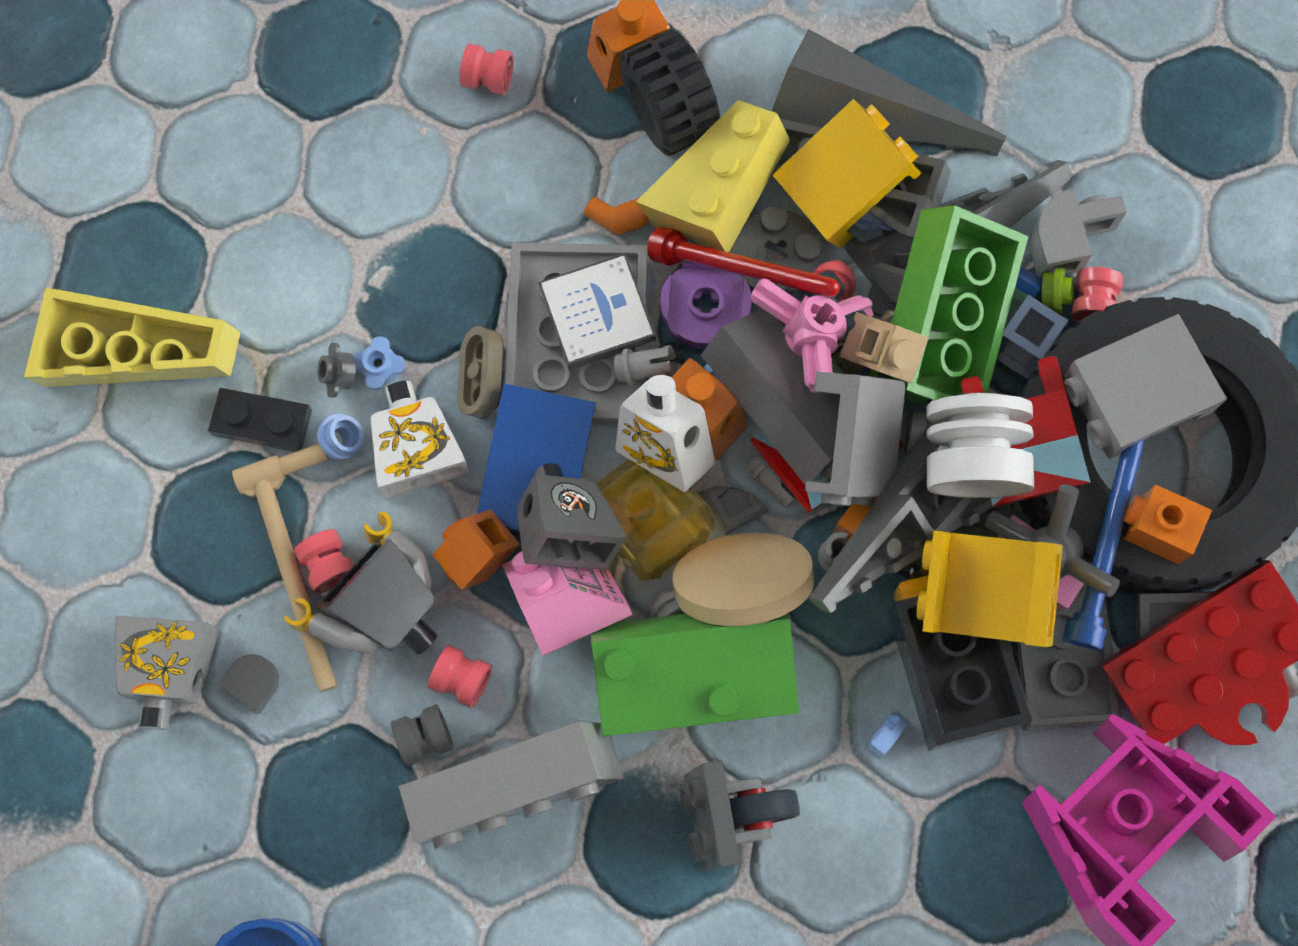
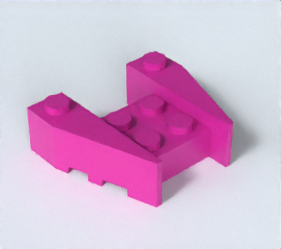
(1129, 819)

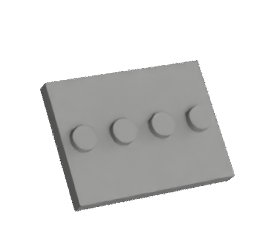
(532, 346)

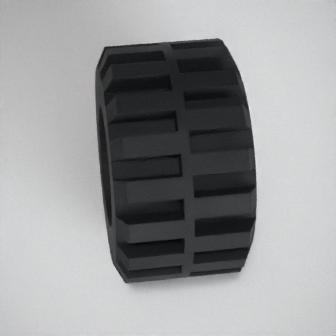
(669, 91)

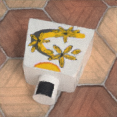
(665, 433)
(413, 443)

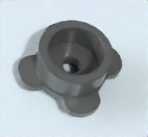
(336, 370)

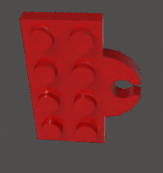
(1213, 662)

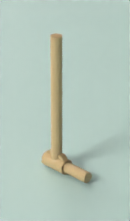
(261, 481)

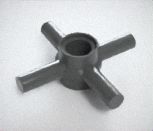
(1059, 533)

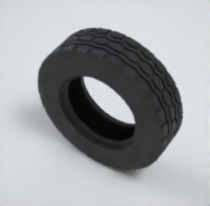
(1262, 432)

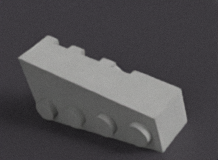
(510, 782)

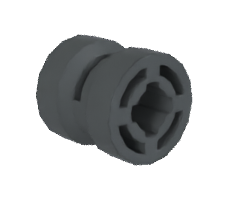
(411, 739)

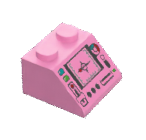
(564, 601)

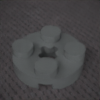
(780, 228)

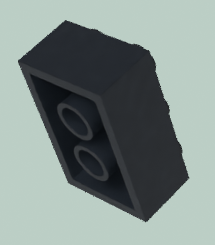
(958, 681)

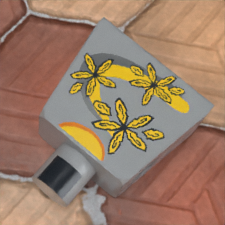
(162, 664)

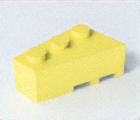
(718, 177)

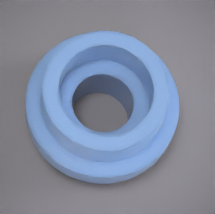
(349, 430)

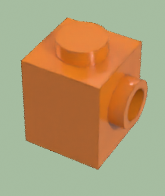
(1166, 524)
(475, 549)

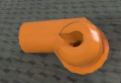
(616, 219)

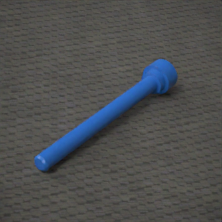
(1086, 626)

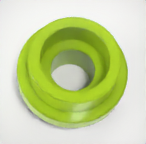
(1057, 290)

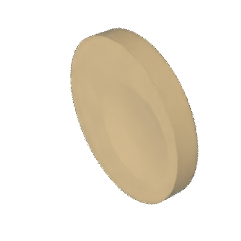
(743, 579)

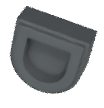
(251, 681)

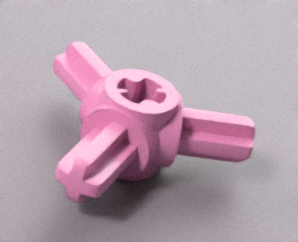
(810, 325)

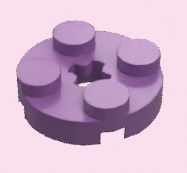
(687, 285)

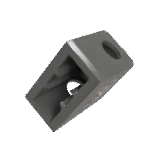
(567, 522)

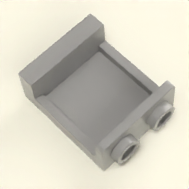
(1142, 386)
(864, 437)

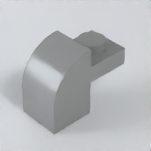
(1063, 228)

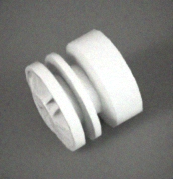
(979, 437)

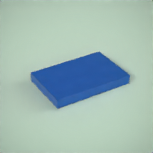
(528, 433)

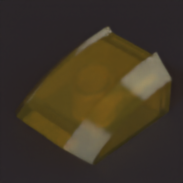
(656, 518)

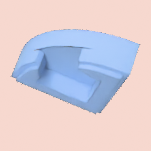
(887, 734)

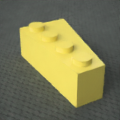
(115, 341)

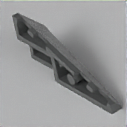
(829, 76)
(906, 200)
(887, 255)
(896, 529)

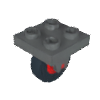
(718, 817)

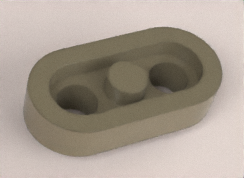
(480, 372)

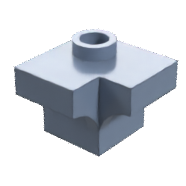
(1028, 333)

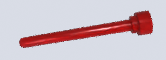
(670, 247)

